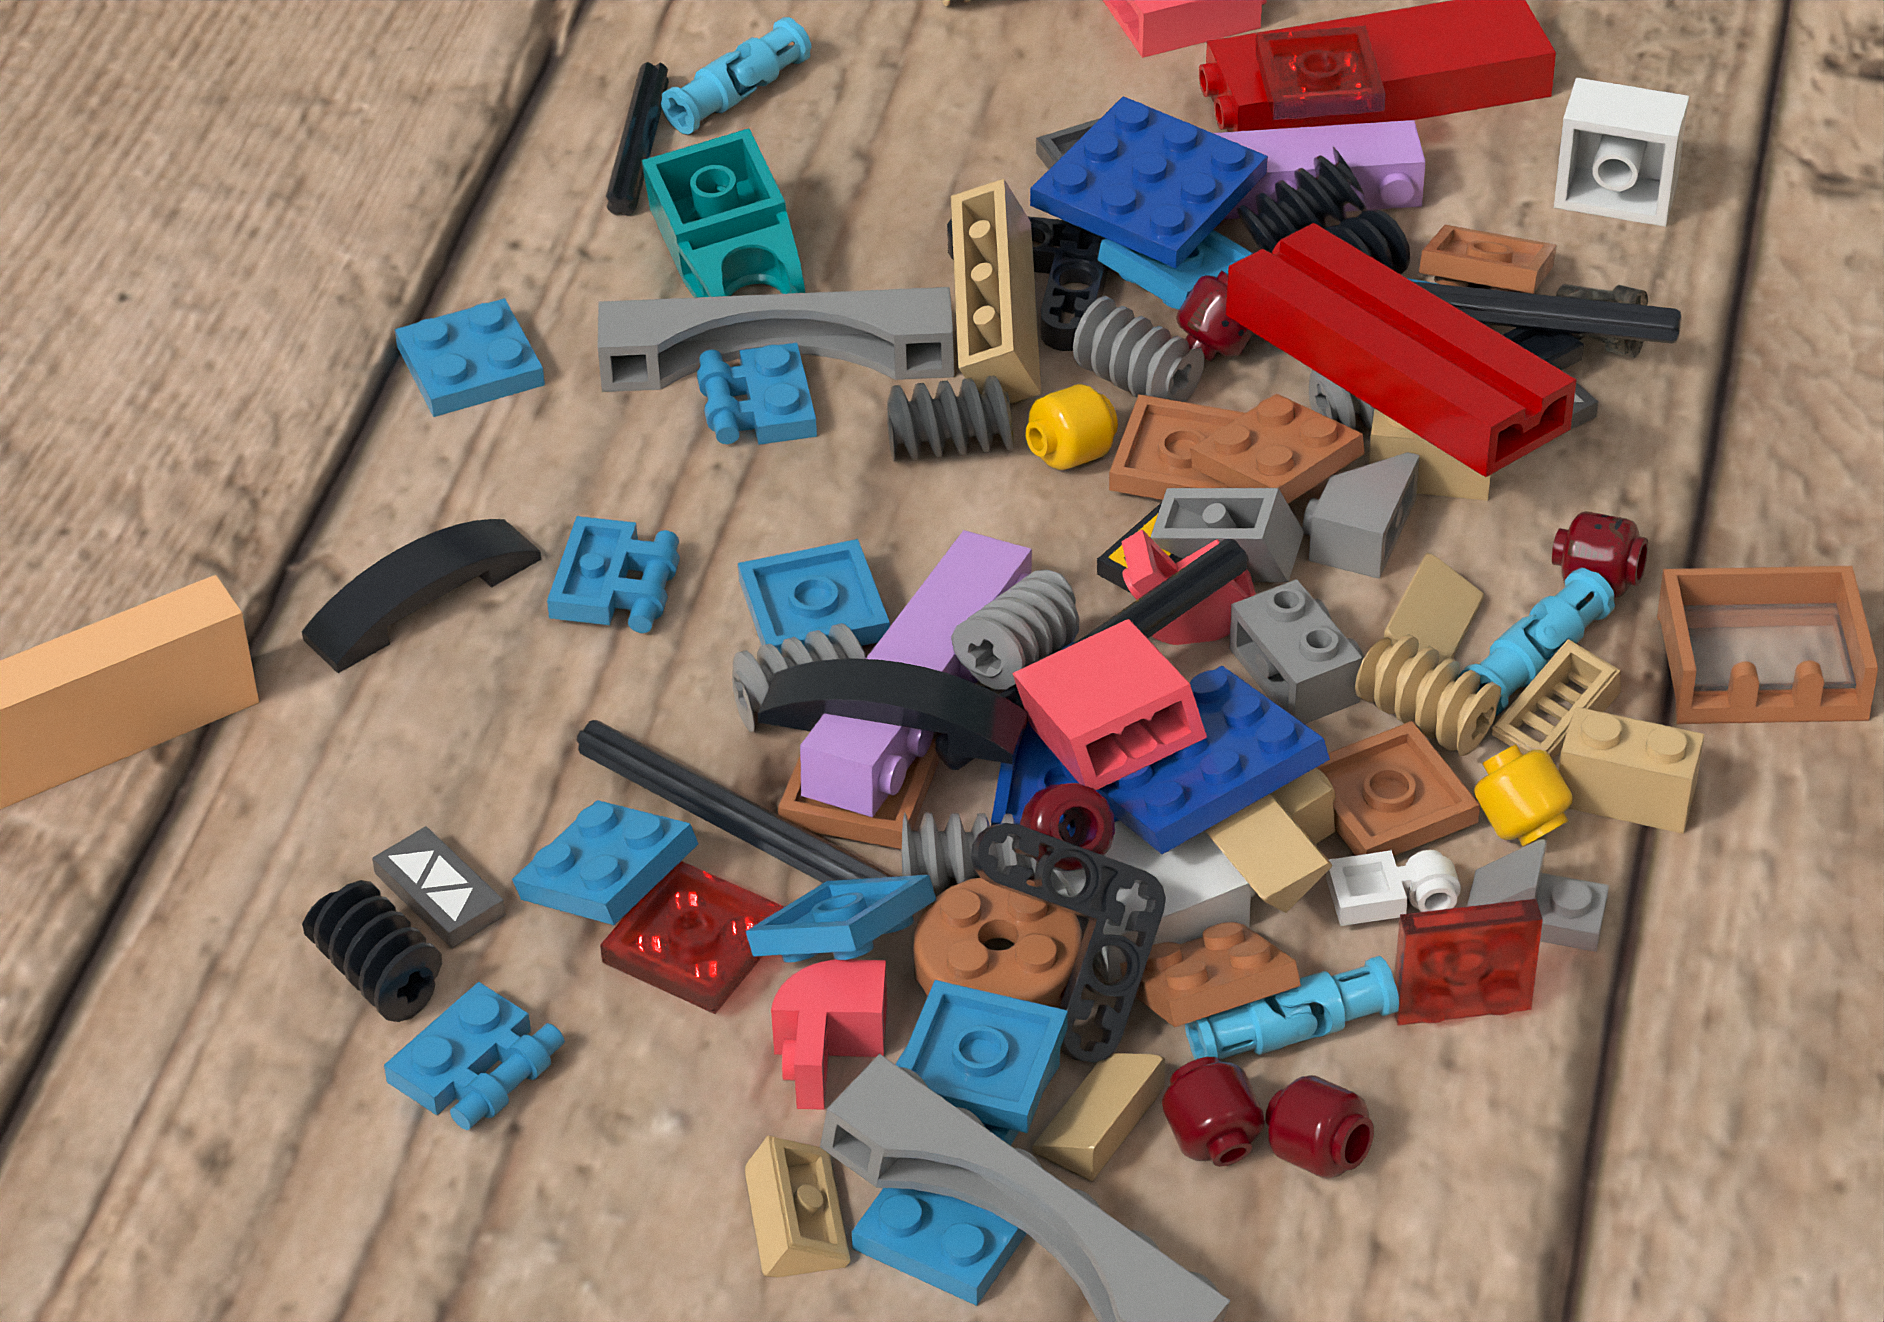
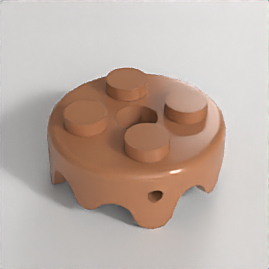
(968, 914)

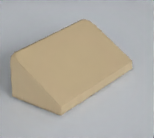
(1436, 608)
(1271, 852)
(1102, 1112)
(795, 1209)

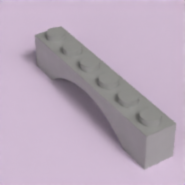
(885, 330)
(911, 1138)

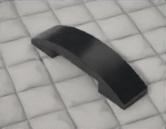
(358, 616)
(900, 695)

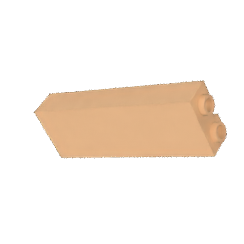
(121, 687)

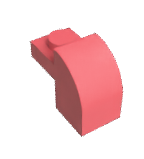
(1202, 623)
(827, 1013)

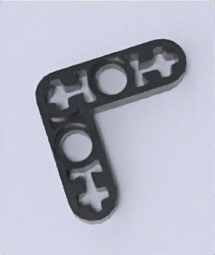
(1071, 263)
(1094, 902)

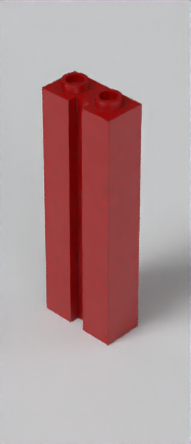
(1428, 59)
(1401, 349)

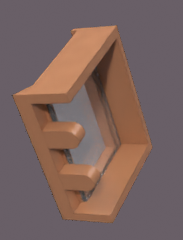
(1767, 644)

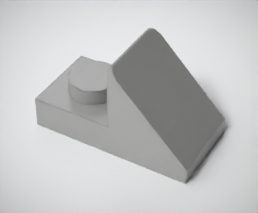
(1569, 906)

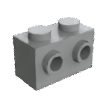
(1295, 651)

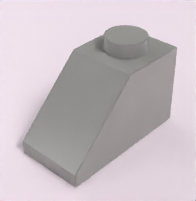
(1362, 515)
(1251, 516)

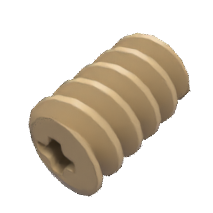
(1428, 693)

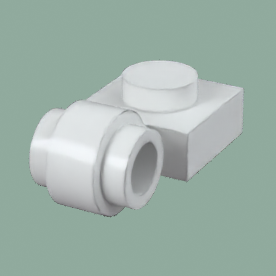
(1376, 889)

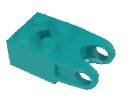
(723, 217)

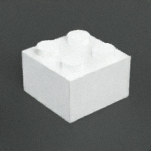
(1620, 151)

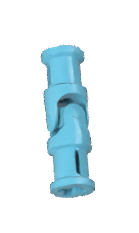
(735, 75)
(1536, 638)
(1297, 1014)

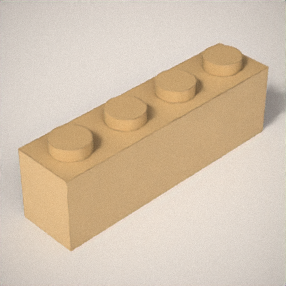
(995, 290)

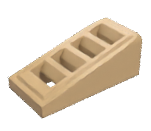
(1569, 663)

